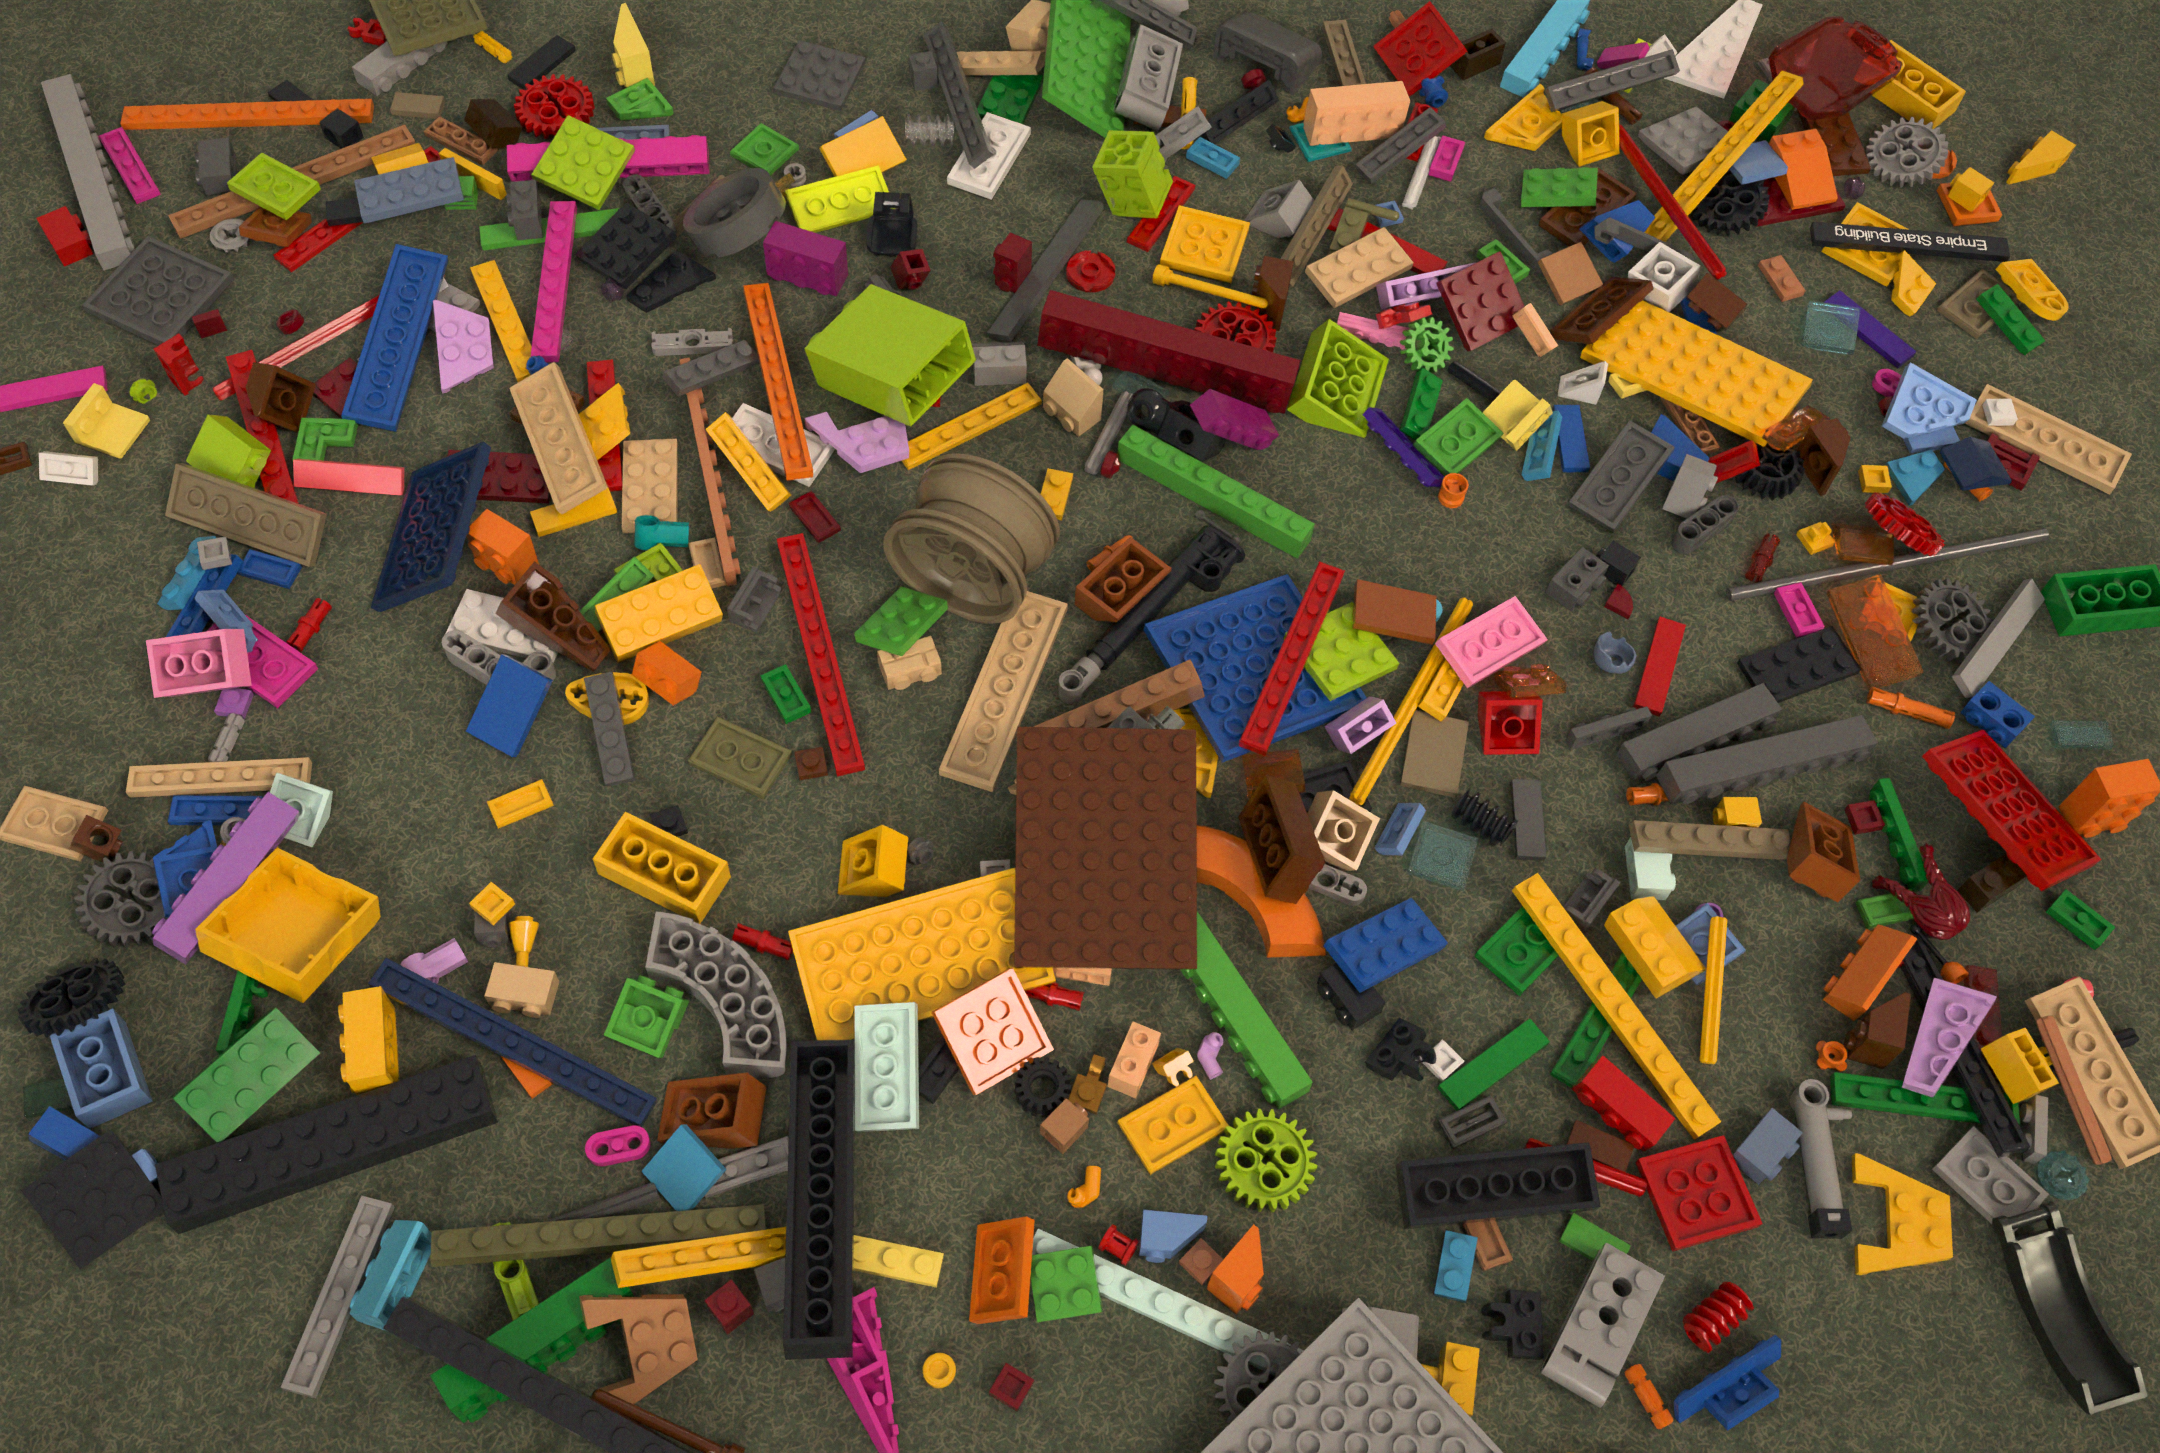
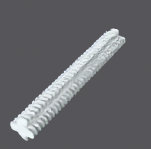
(1421, 173)

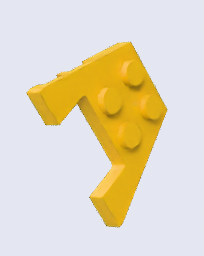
(1915, 1219)

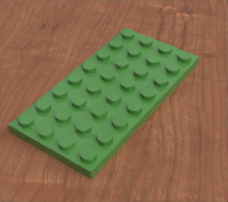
(1086, 61)

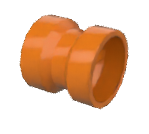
(1453, 490)

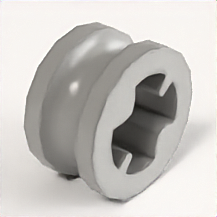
(796, 168)

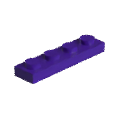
(1398, 442)

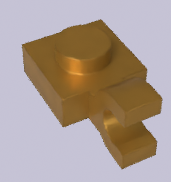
(1089, 1090)

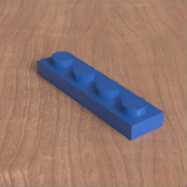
(193, 617)

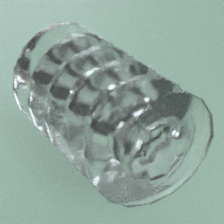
(929, 130)

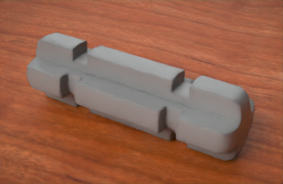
(226, 738)

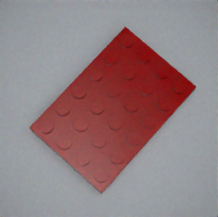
(2011, 809)

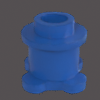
(1434, 92)

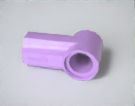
(437, 961)

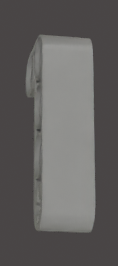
(475, 651)

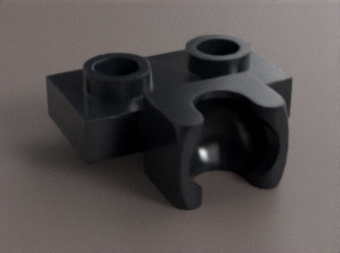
(1401, 1050)
(1518, 1323)

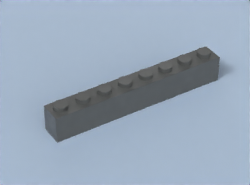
(1766, 760)

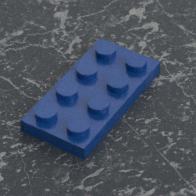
(1385, 944)

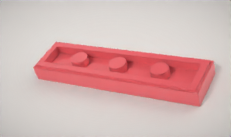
(348, 476)

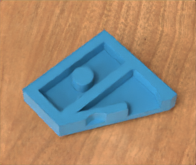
(1915, 474)

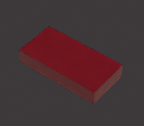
(814, 516)

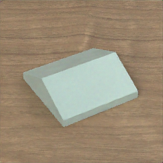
(310, 801)

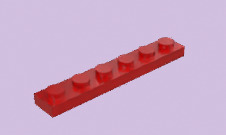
(600, 380)

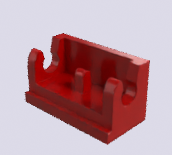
(178, 363)

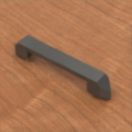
(1489, 205)
(1611, 229)

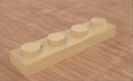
(1001, 62)

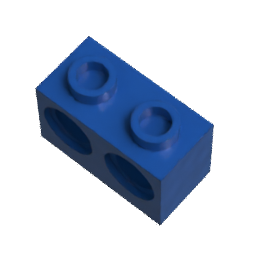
(1997, 714)

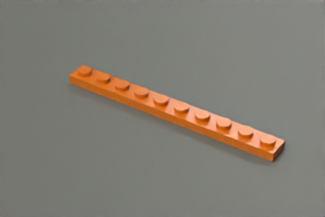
(242, 114)
(778, 382)

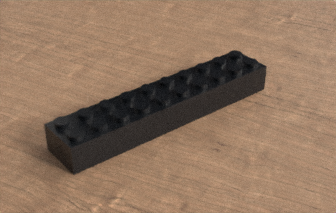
(324, 1144)
(820, 1201)

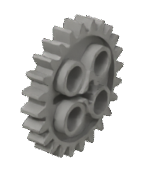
(1907, 152)

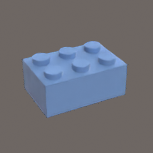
(101, 1069)

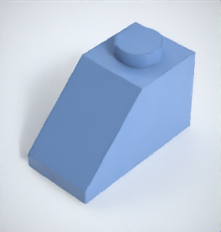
(1167, 1233)

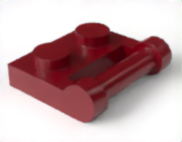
(2015, 461)

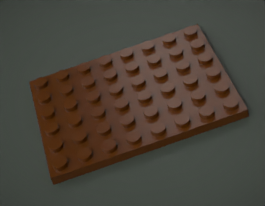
(1106, 848)

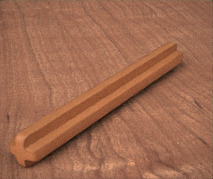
(2073, 1090)

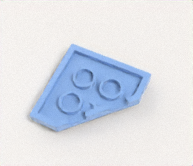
(1925, 404)

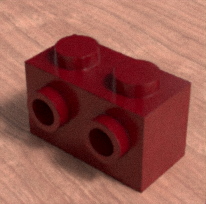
(1012, 262)

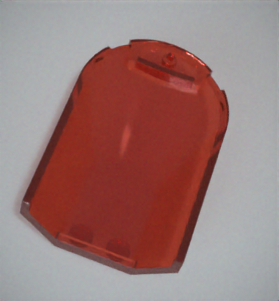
(1838, 66)

